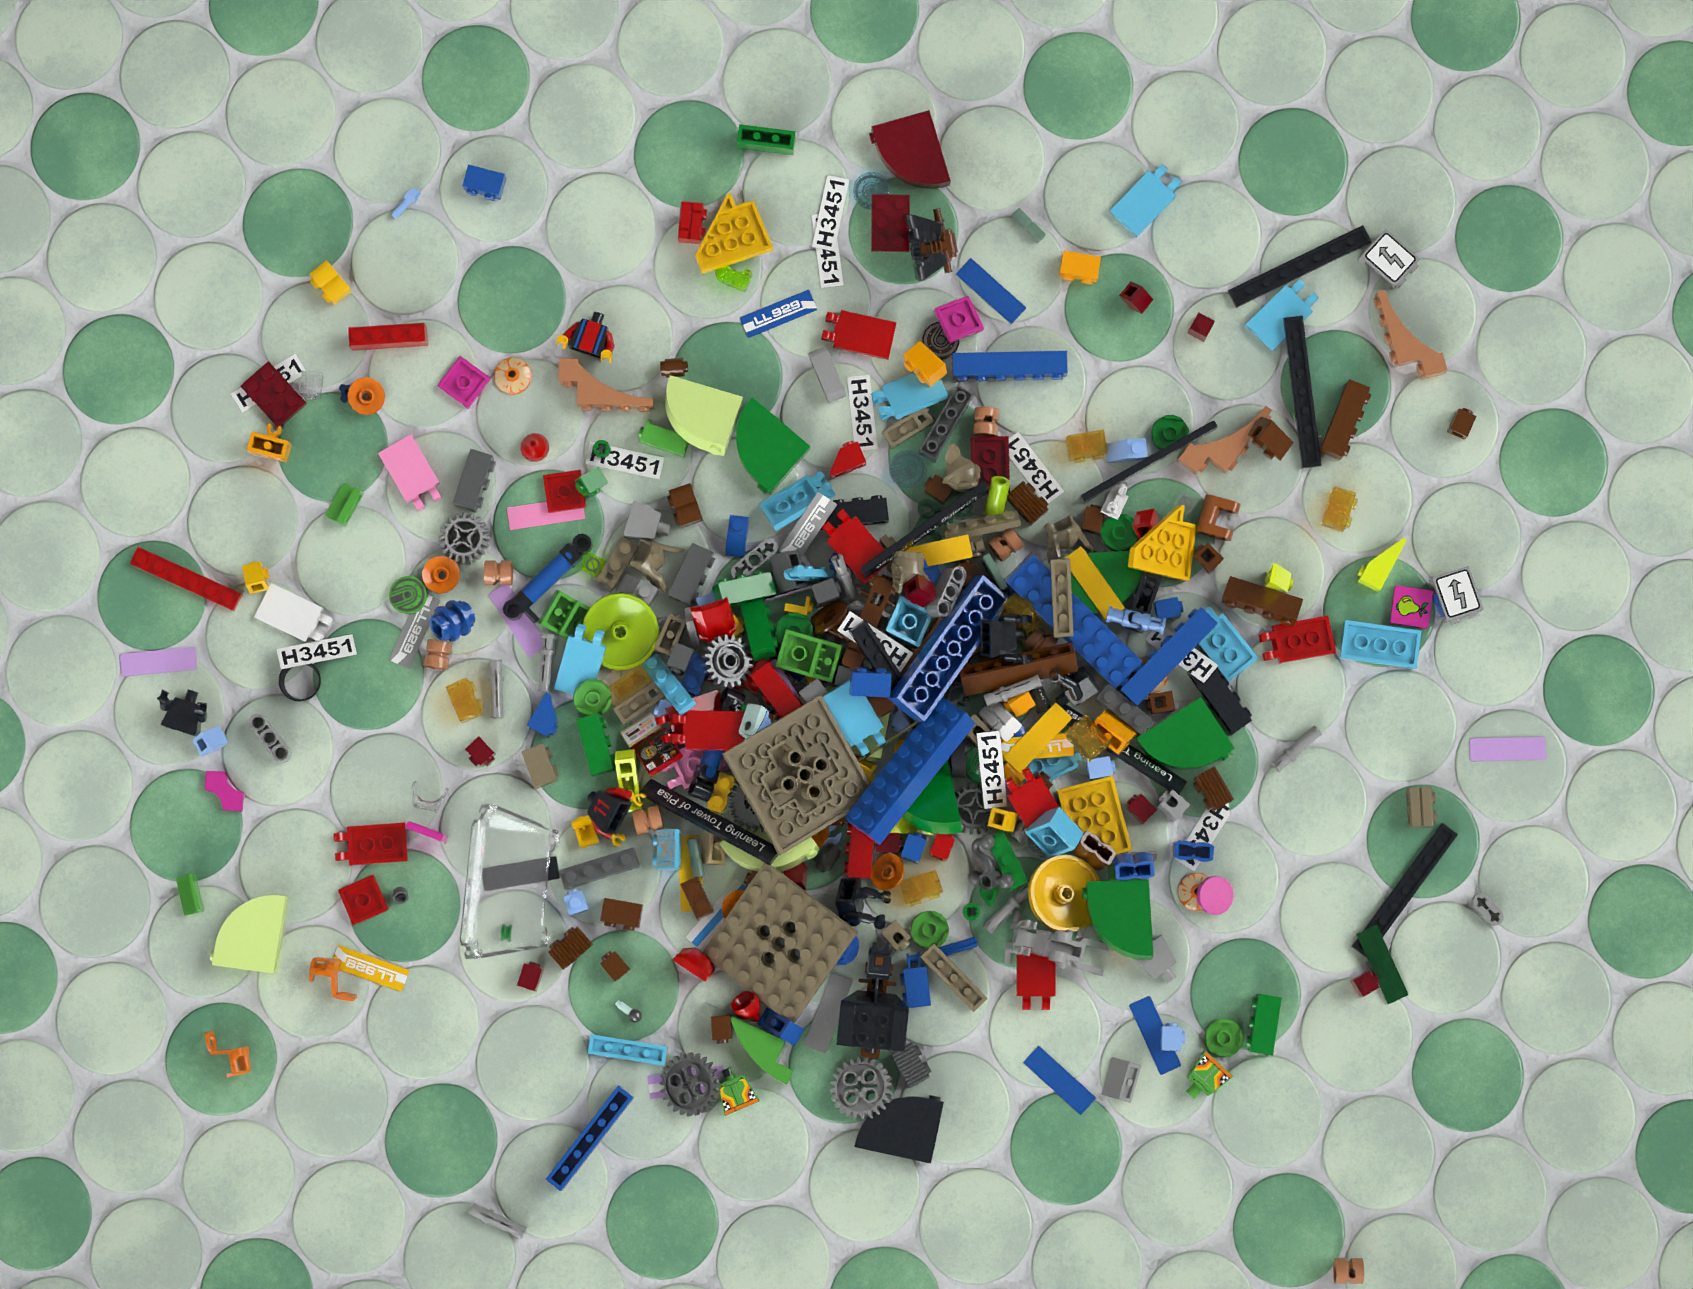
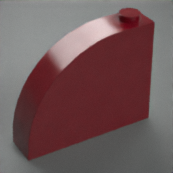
(912, 150)

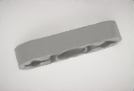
(761, 546)

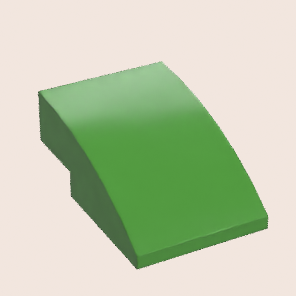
(563, 614)
(810, 656)

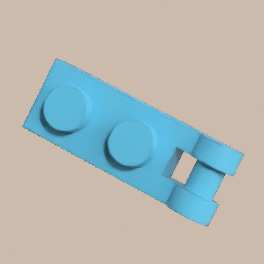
(807, 573)

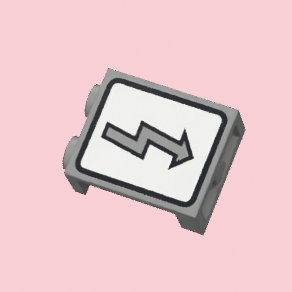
(1390, 259)
(1457, 595)

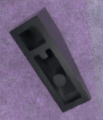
(1145, 596)

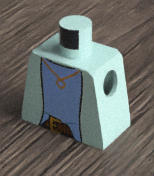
(755, 719)

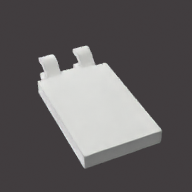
(291, 614)

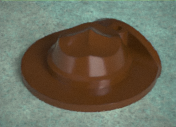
(828, 617)

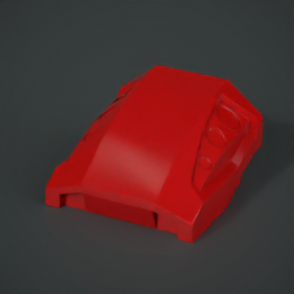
(714, 619)
(695, 962)

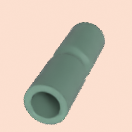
(1027, 223)
(695, 855)

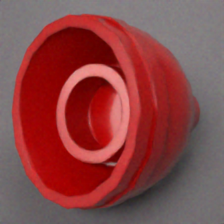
(534, 447)
(746, 1006)

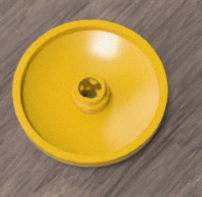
(1052, 878)

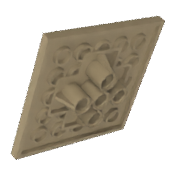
(764, 764)
(744, 947)

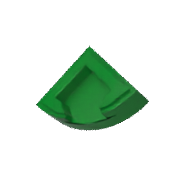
(989, 895)

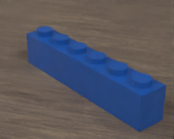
(1009, 365)
(1171, 653)
(590, 1138)

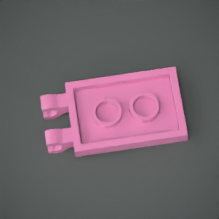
(410, 471)
(686, 766)

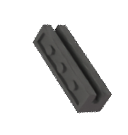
(946, 423)

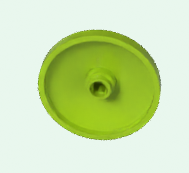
(628, 627)

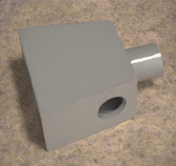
(644, 523)
(1161, 961)

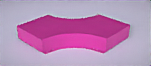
(230, 798)

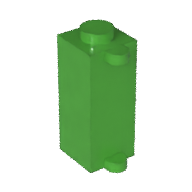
(662, 439)

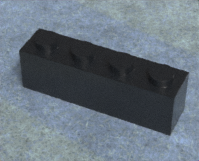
(867, 511)
(1223, 701)

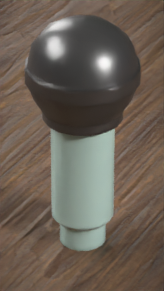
(633, 1014)

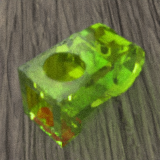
(734, 278)

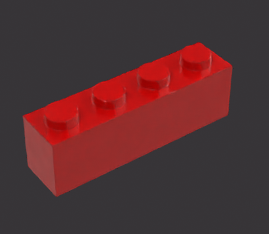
(388, 336)
(775, 690)
(860, 854)

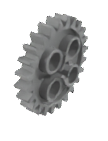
(861, 1105)

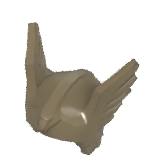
(959, 471)
(1063, 536)
(650, 559)
(905, 567)

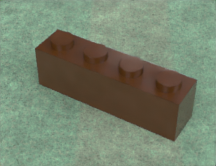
(1344, 420)
(1262, 601)

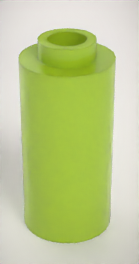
(997, 495)

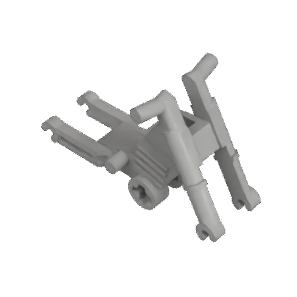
(1056, 945)

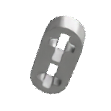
(1484, 912)

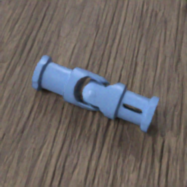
(1141, 621)

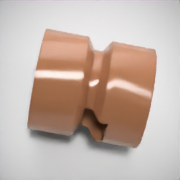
(985, 428)
(1011, 541)
(498, 572)
(1040, 640)
(437, 654)
(647, 820)
(1341, 1270)

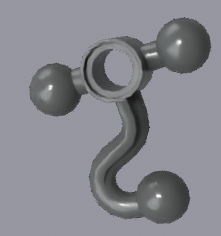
(991, 876)

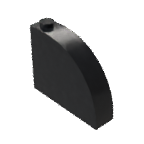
(904, 1128)

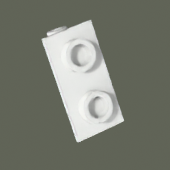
(1115, 501)

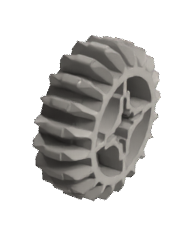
(471, 532)

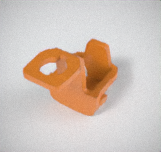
(331, 970)
(241, 1054)

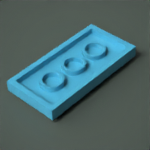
(1380, 644)

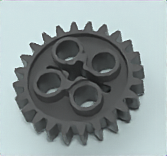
(675, 1092)

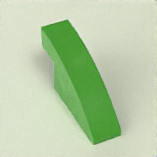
(762, 1048)

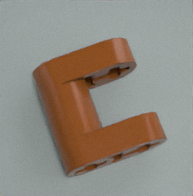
(1209, 515)

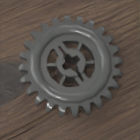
(740, 811)

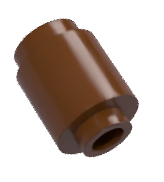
(675, 367)

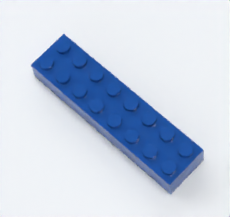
(1091, 636)
(947, 649)
(909, 771)

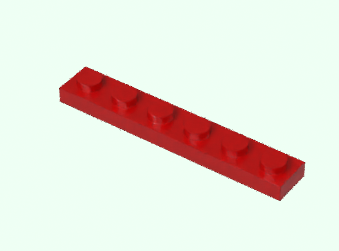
(186, 579)

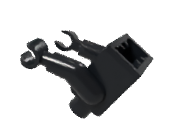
(1001, 637)
(1075, 686)
(183, 714)
(851, 902)

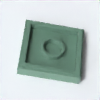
(994, 573)

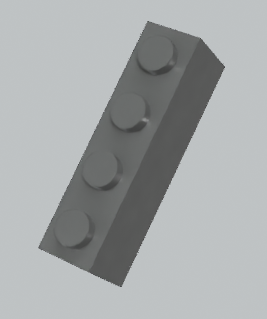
(599, 868)

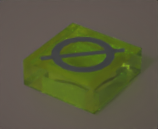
(593, 565)

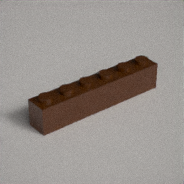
(997, 672)

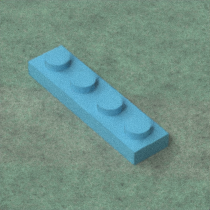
(668, 684)
(627, 1050)

